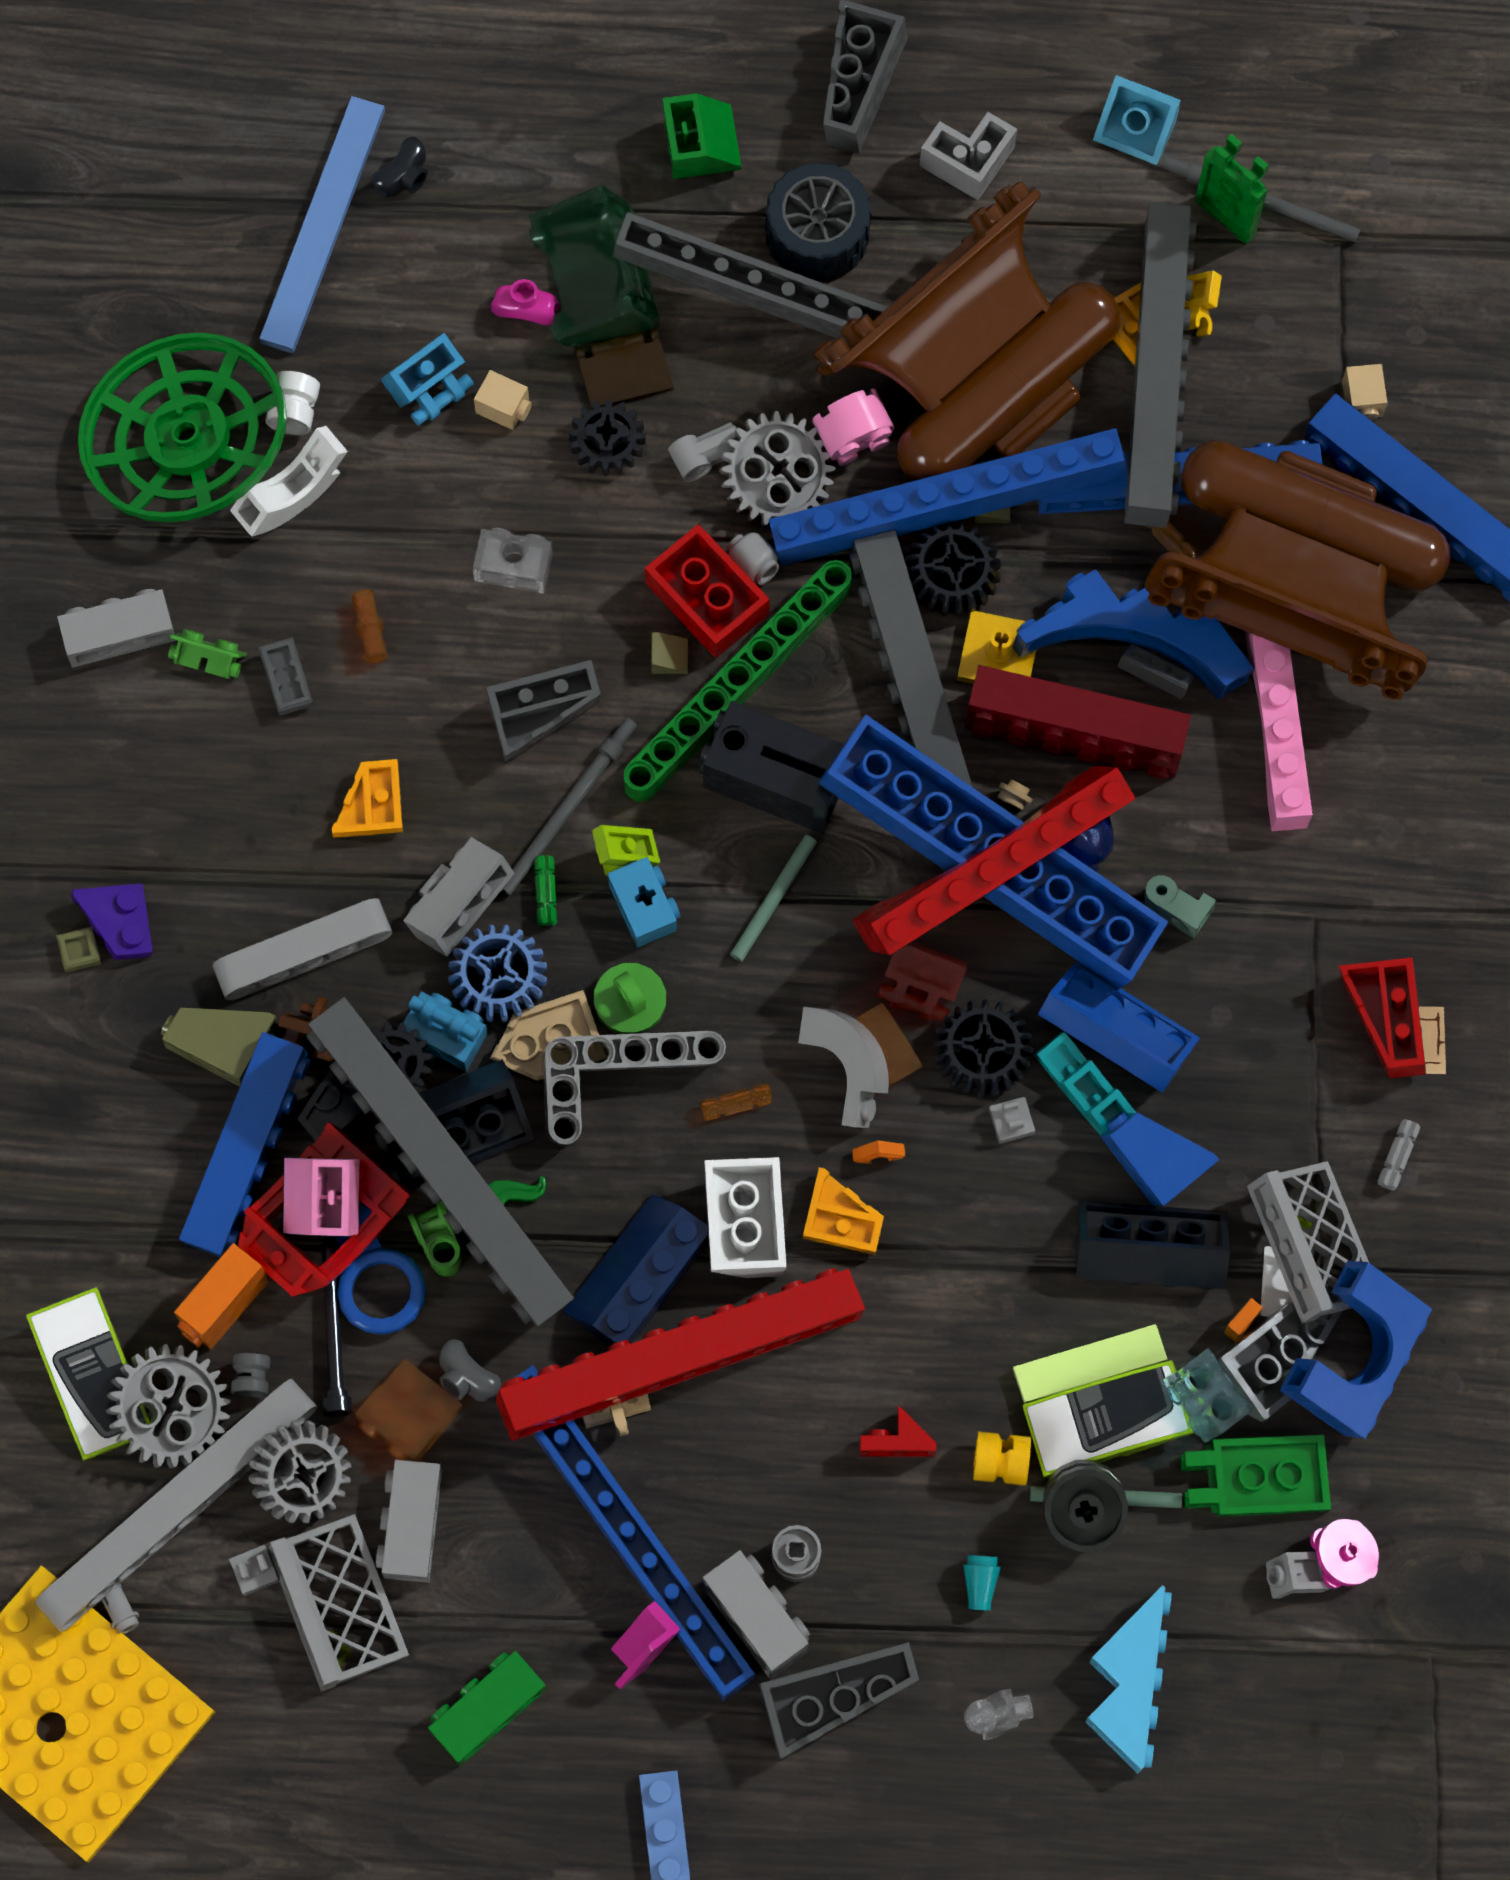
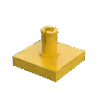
(990, 644)

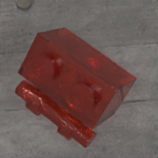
(927, 971)

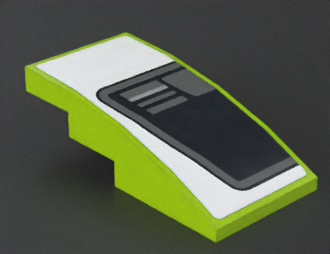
(81, 1362)
(1106, 1418)

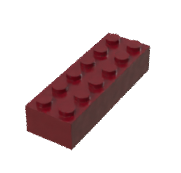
(1077, 722)

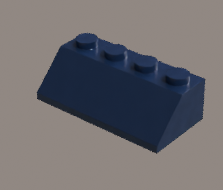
(639, 1271)

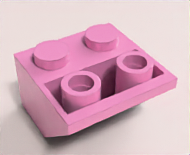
(321, 1196)

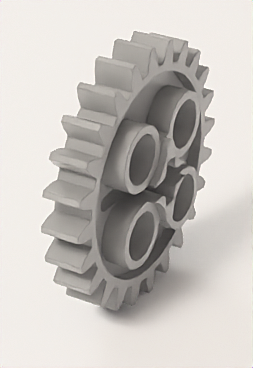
(798, 446)
(139, 1390)

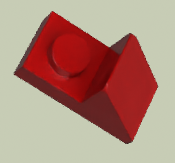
(909, 1441)

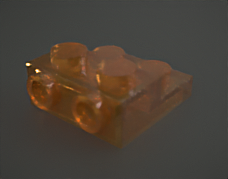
(407, 1412)

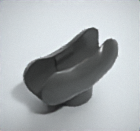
(465, 1375)

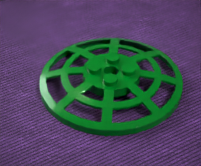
(176, 416)

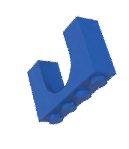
(1394, 1324)

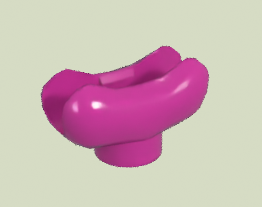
(524, 302)

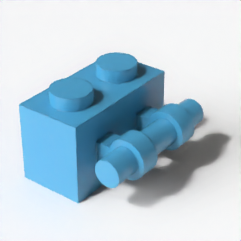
(423, 370)
(449, 1032)

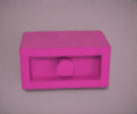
(644, 1642)

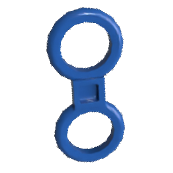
(372, 1256)

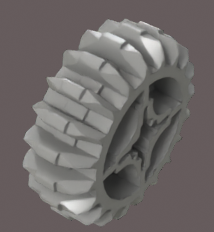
(270, 1482)

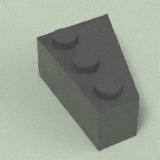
(540, 704)

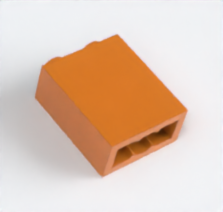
(220, 1298)

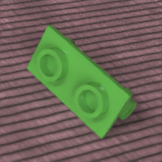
(193, 648)

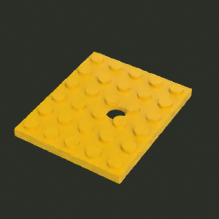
(120, 1715)

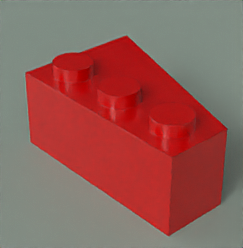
(1389, 1010)

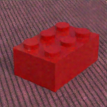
(707, 591)

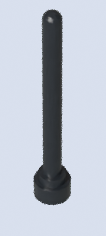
(336, 1399)

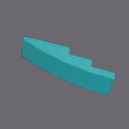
(1082, 1082)

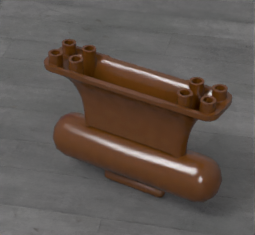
(980, 345)
(1303, 562)

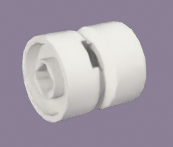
(300, 395)

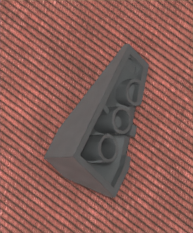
(1267, 1353)

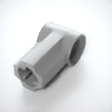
(697, 455)

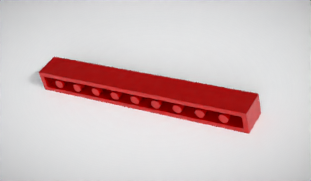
(678, 1354)

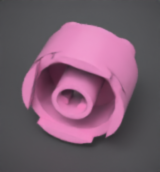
(854, 425)

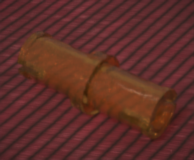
(369, 626)

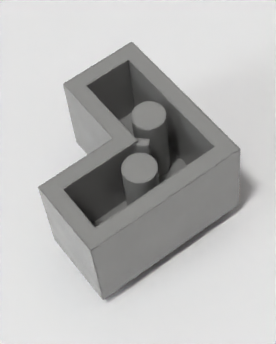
(970, 161)

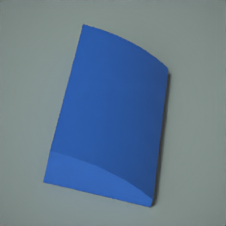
(1118, 1026)

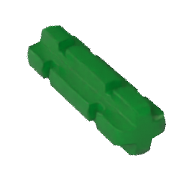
(545, 890)

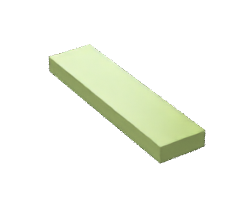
(1089, 1363)

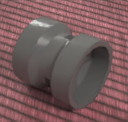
(250, 1375)

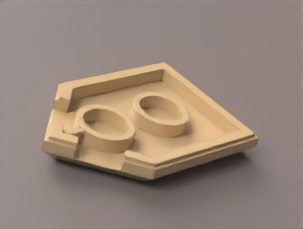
(529, 1034)

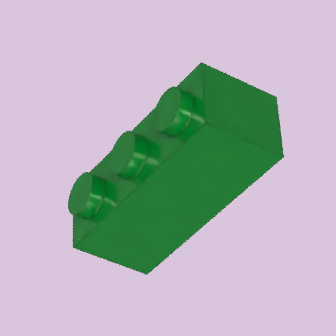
(486, 1707)

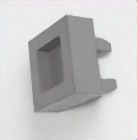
(1012, 1120)
(254, 1570)

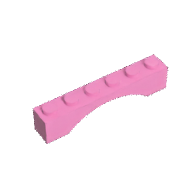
(1283, 745)

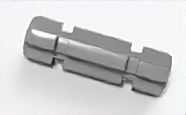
(1398, 1154)

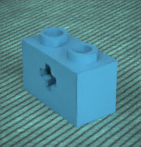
(643, 922)

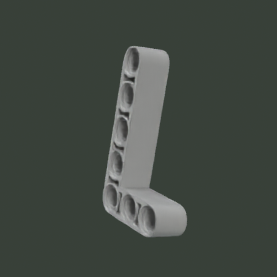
(615, 1060)

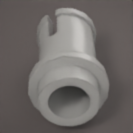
(120, 1611)

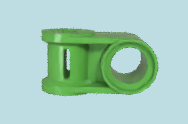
(437, 1235)

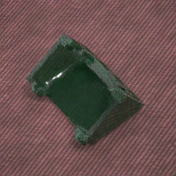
(595, 290)

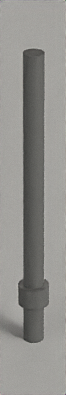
(1294, 211)
(608, 752)

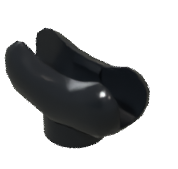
(403, 171)

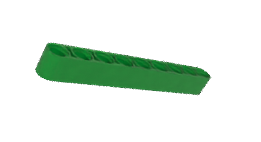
(744, 665)

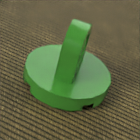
(630, 998)

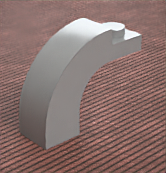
(859, 1054)

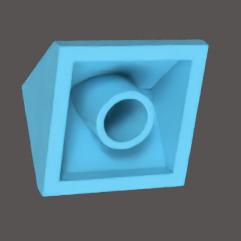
(1137, 120)

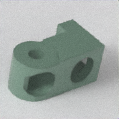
(1177, 906)

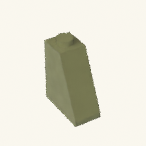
(217, 1038)

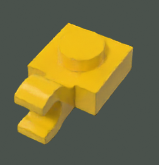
(1203, 297)

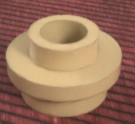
(1014, 794)

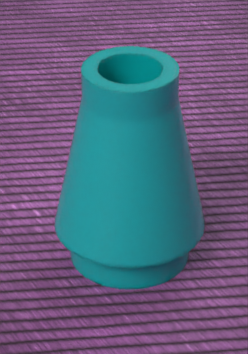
(980, 1579)

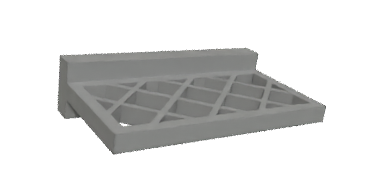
(1293, 1246)
(306, 1613)

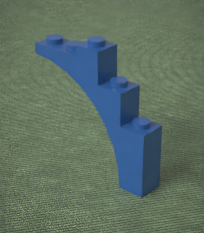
(1094, 611)

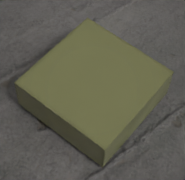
(78, 949)

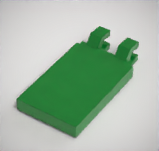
(1231, 191)
(1261, 1476)

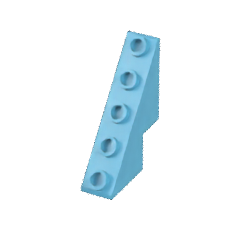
(1130, 1667)

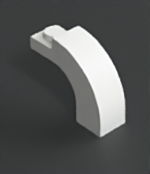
(294, 488)

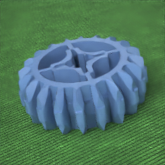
(509, 947)

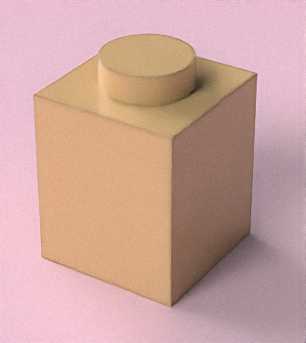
(1365, 390)
(502, 400)

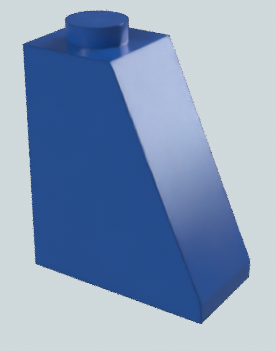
(1155, 1156)

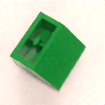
(700, 136)

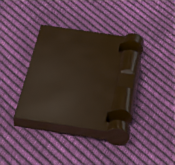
(624, 369)

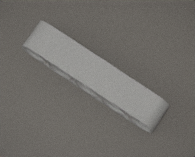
(302, 949)

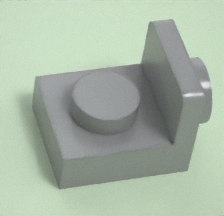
(1295, 1574)

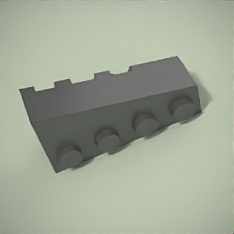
(861, 70)
(826, 1696)

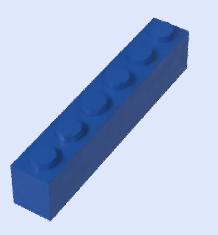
(245, 1144)

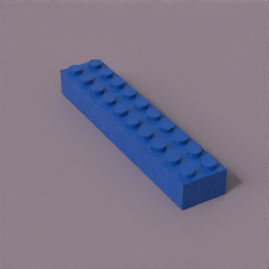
(955, 821)

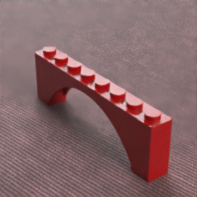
(1071, 812)

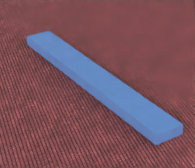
(322, 225)

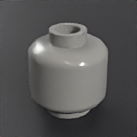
(754, 557)

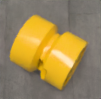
(1001, 1458)

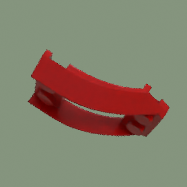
(286, 1262)

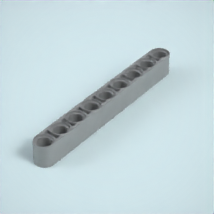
(171, 1508)

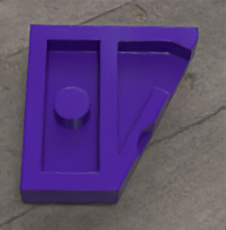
(118, 917)

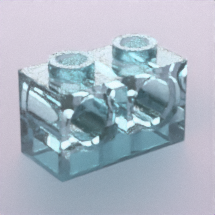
(1212, 1390)

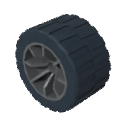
(818, 221)

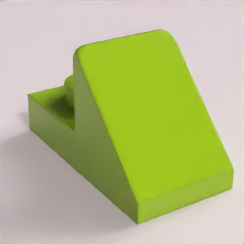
(624, 845)

